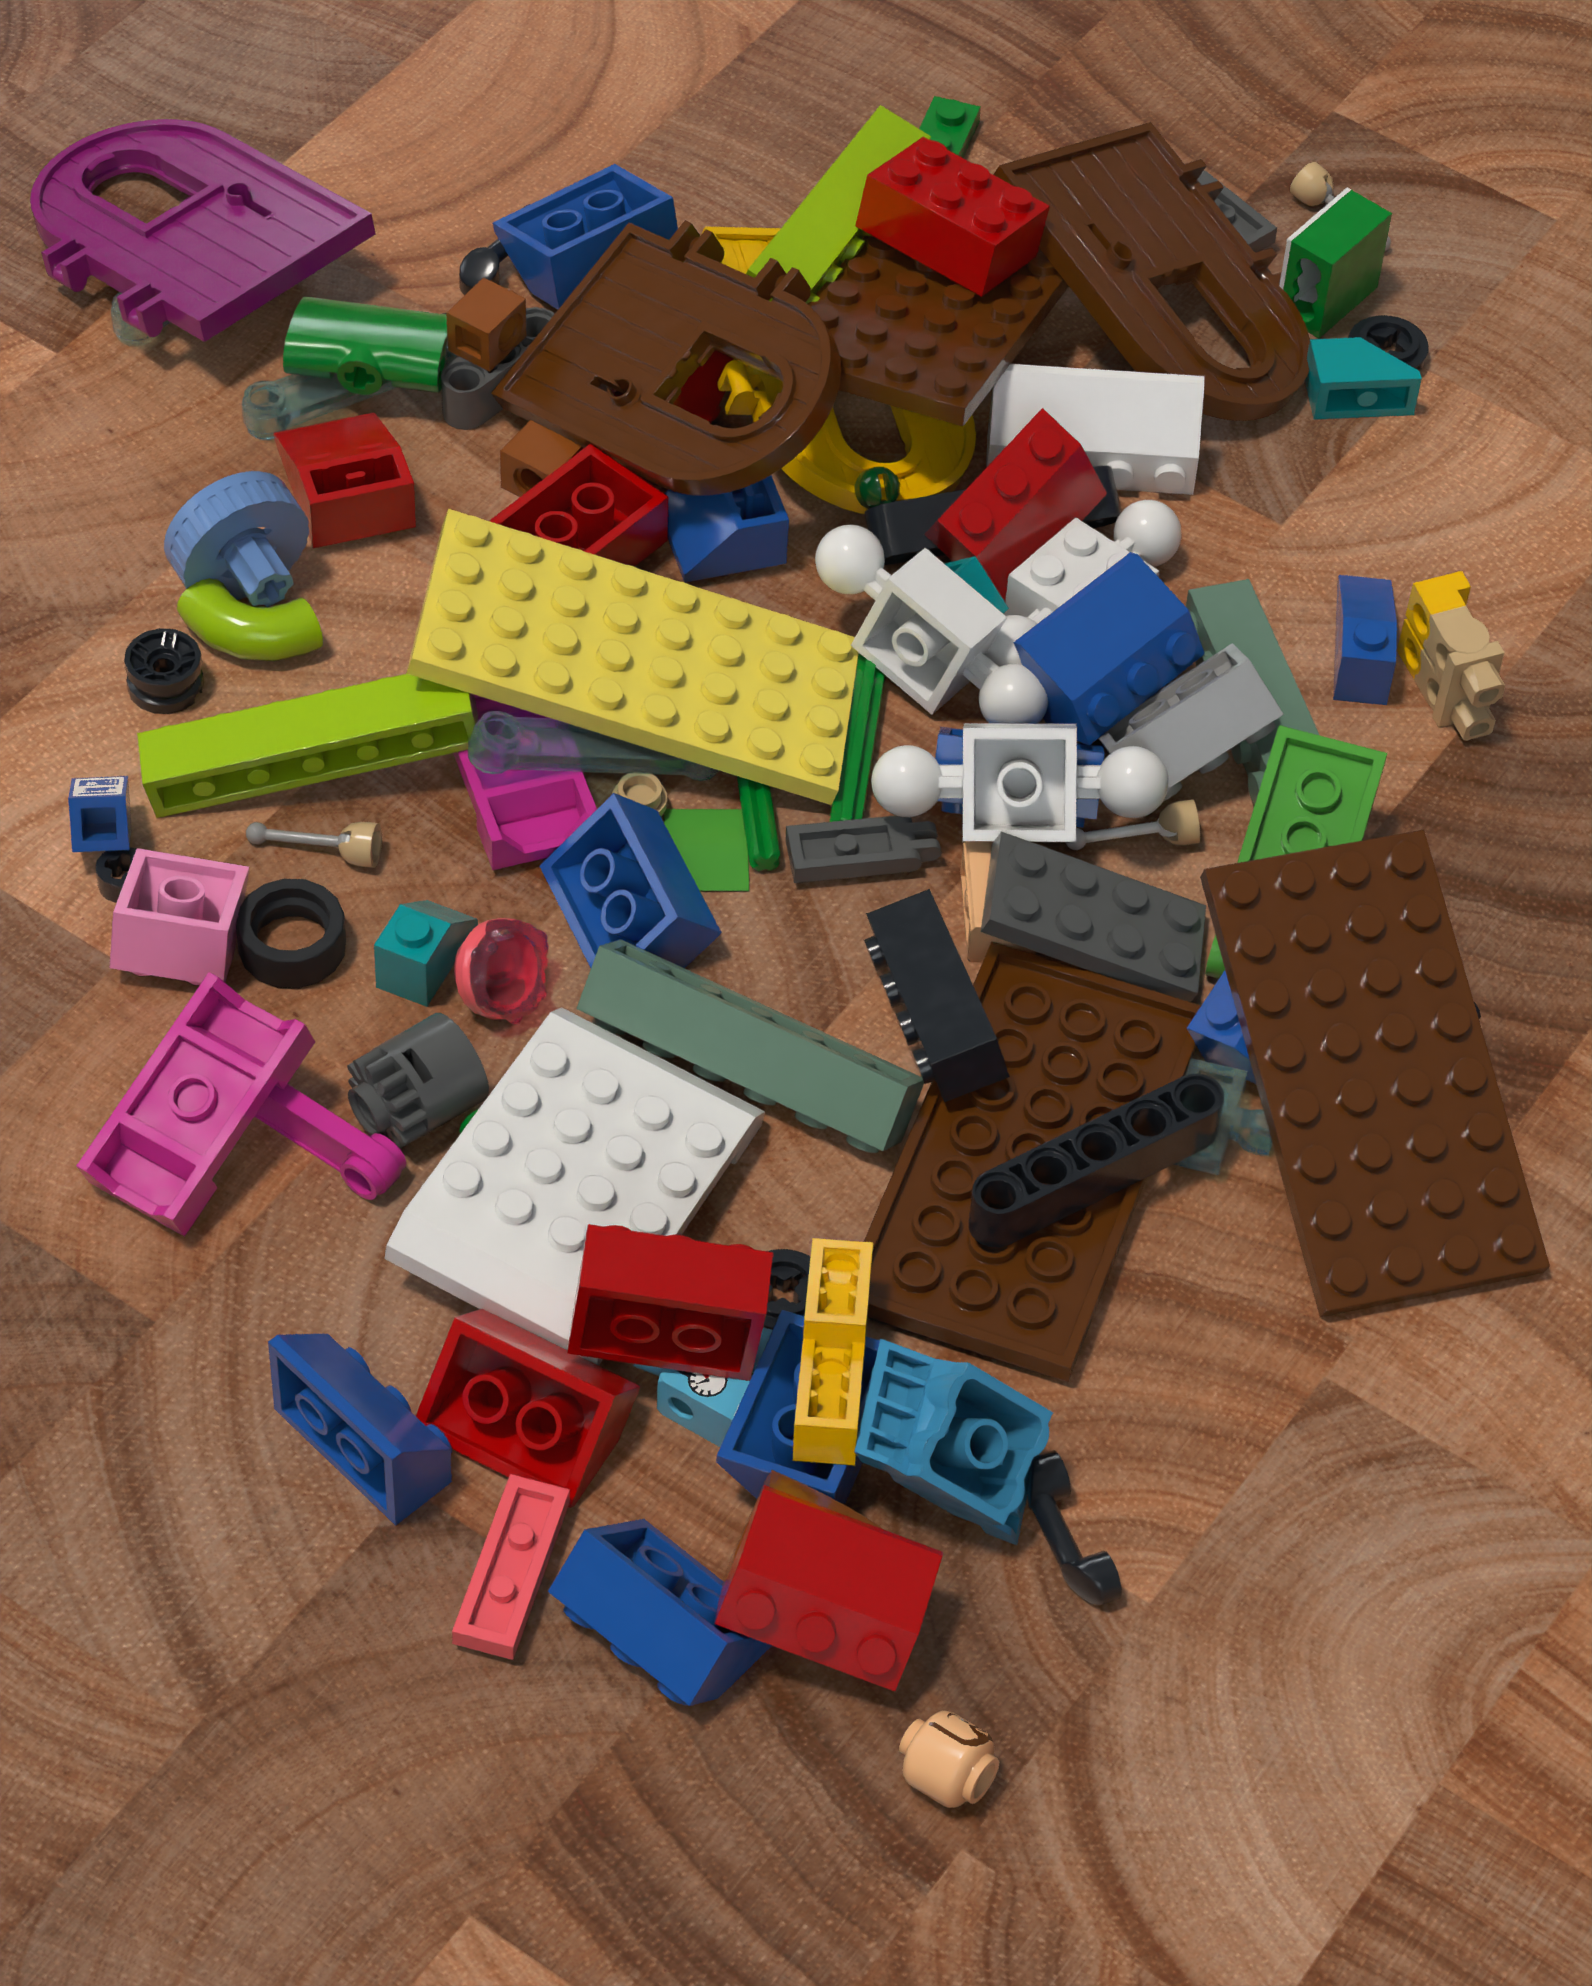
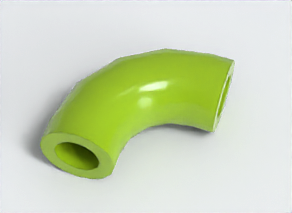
(246, 629)

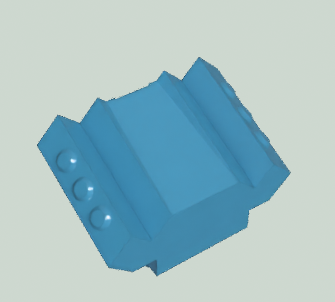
(952, 1436)

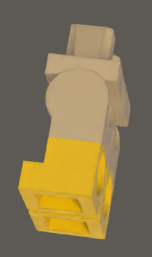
(1451, 655)

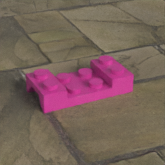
(523, 811)
(193, 1104)

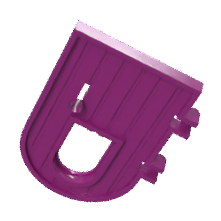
(213, 257)

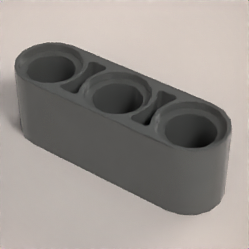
(468, 387)

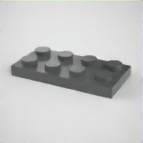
(1093, 918)

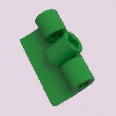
(366, 345)

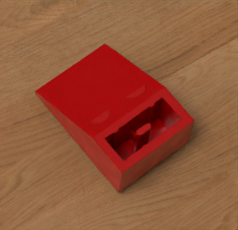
(348, 479)

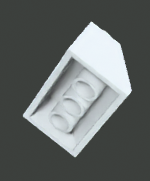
(1123, 419)

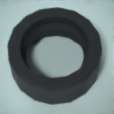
(291, 899)

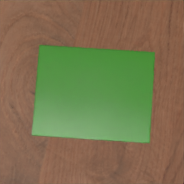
(711, 846)

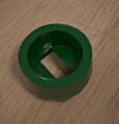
(869, 488)

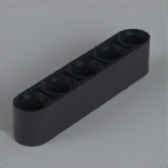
(903, 523)
(1095, 1160)

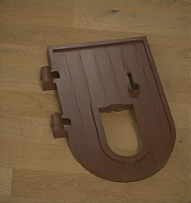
(1139, 219)
(645, 328)

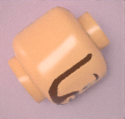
(948, 1759)

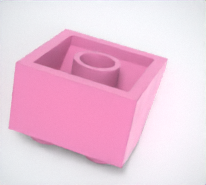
(177, 917)

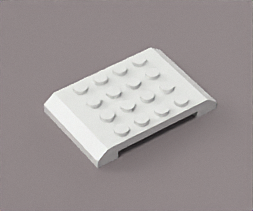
(565, 1142)

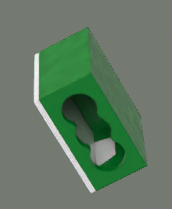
(1335, 260)

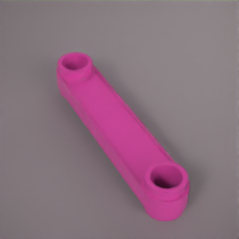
(365, 1162)

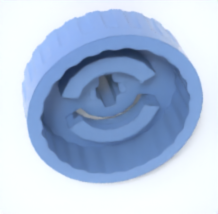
(220, 539)

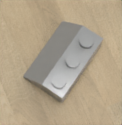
(1200, 717)

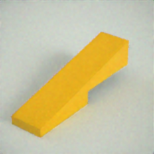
(832, 1352)

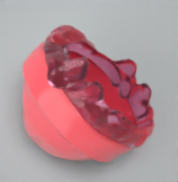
(502, 969)

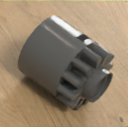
(417, 1081)

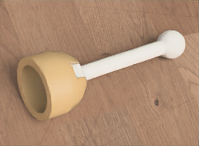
(1176, 824)

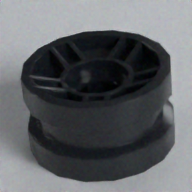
(163, 671)

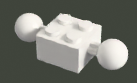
(1076, 559)
(928, 628)
(1020, 781)

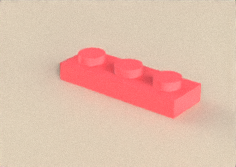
(511, 1567)

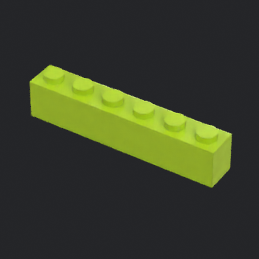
(823, 225)
(302, 742)

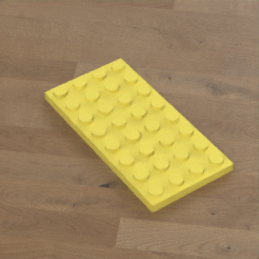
(636, 657)

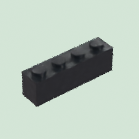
(936, 997)

